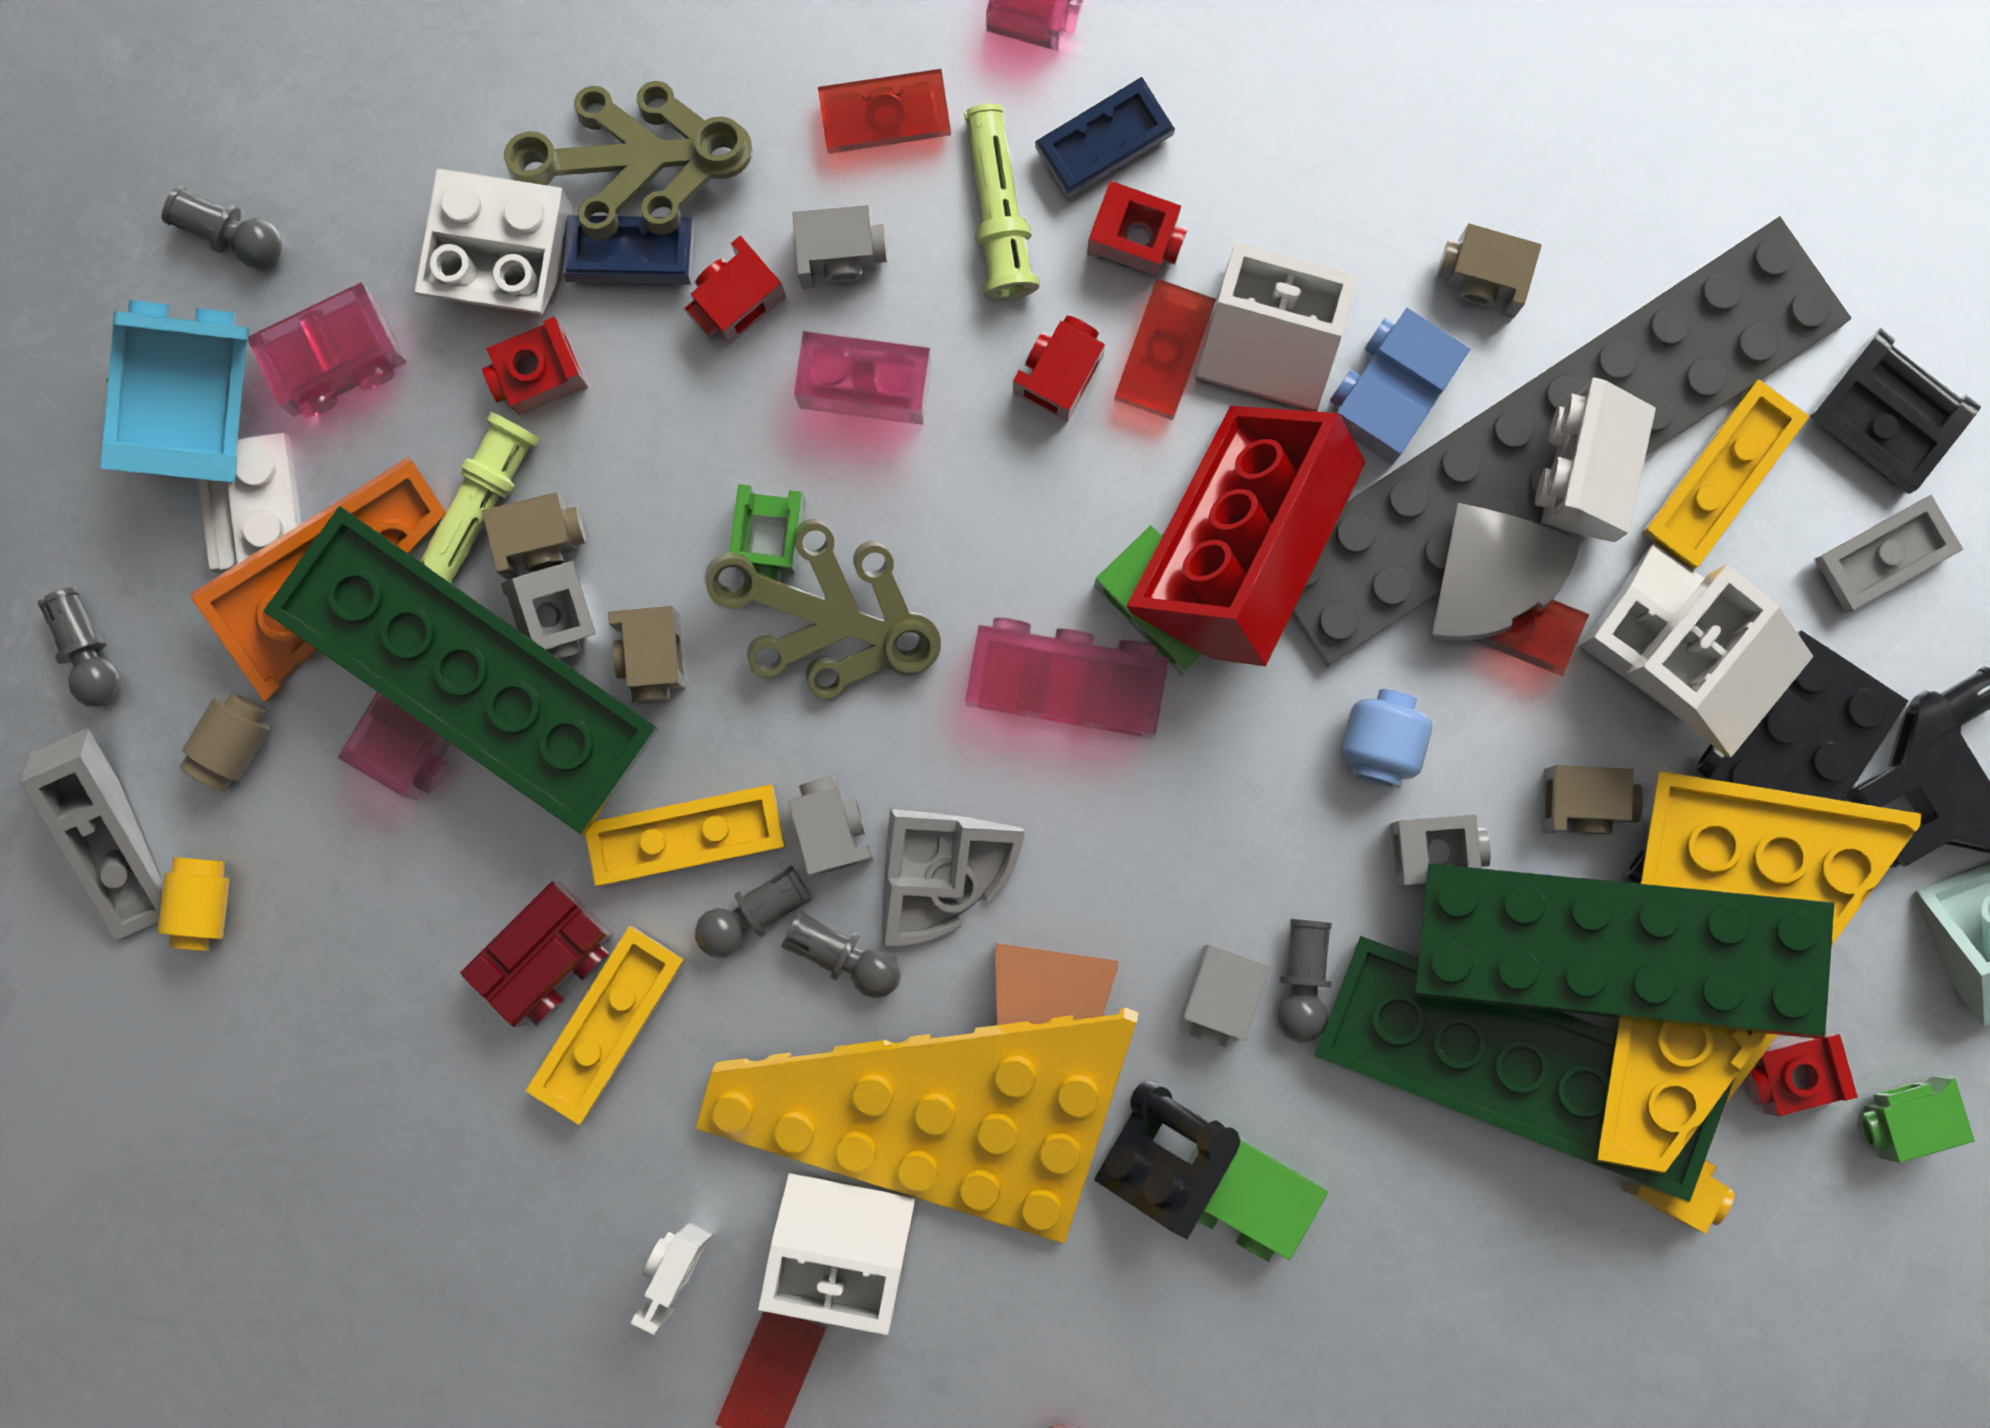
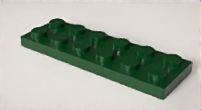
(461, 670)
(1626, 950)
(1496, 1064)

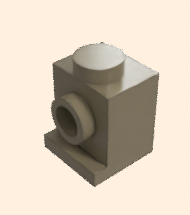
(1490, 267)
(532, 533)
(649, 652)
(1589, 798)

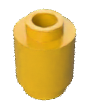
(193, 903)

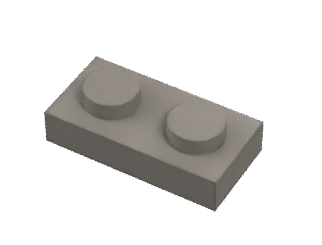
(1888, 554)

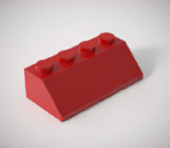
(1249, 532)

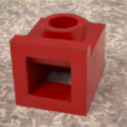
(1131, 209)
(734, 293)
(1060, 367)
(554, 377)
(1826, 1069)

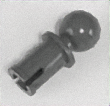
(252, 241)
(92, 679)
(723, 931)
(872, 971)
(1302, 1013)

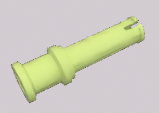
(1002, 230)
(485, 480)

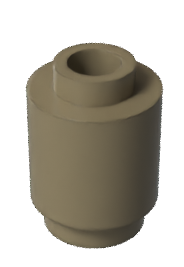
(224, 741)

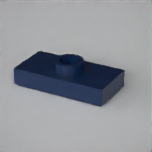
(1104, 137)
(630, 254)

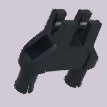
(1937, 771)

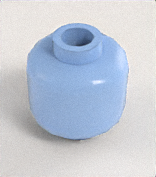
(1386, 739)

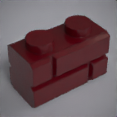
(538, 956)

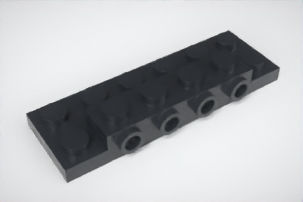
(1812, 737)

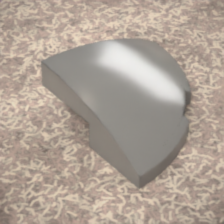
(1497, 572)
(939, 870)

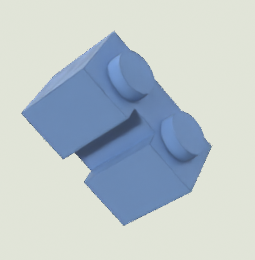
(1399, 385)

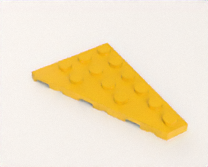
(1743, 843)
(963, 1121)

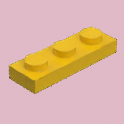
(1725, 474)
(685, 835)
(605, 1025)

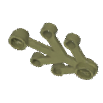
(638, 157)
(832, 617)

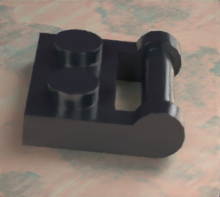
(1886, 427)
(1157, 1178)

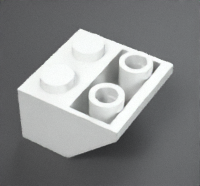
(493, 241)
(1276, 326)
(1597, 462)
(1640, 610)
(1723, 659)
(837, 1254)

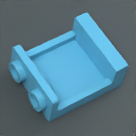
(174, 393)

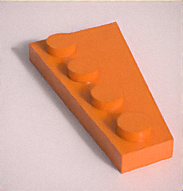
(393, 504)

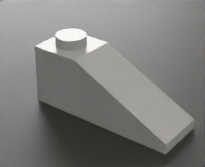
(95, 831)

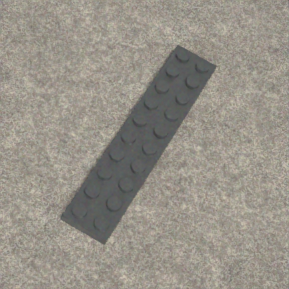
(1676, 353)

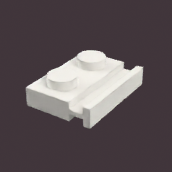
(255, 508)
(670, 1270)

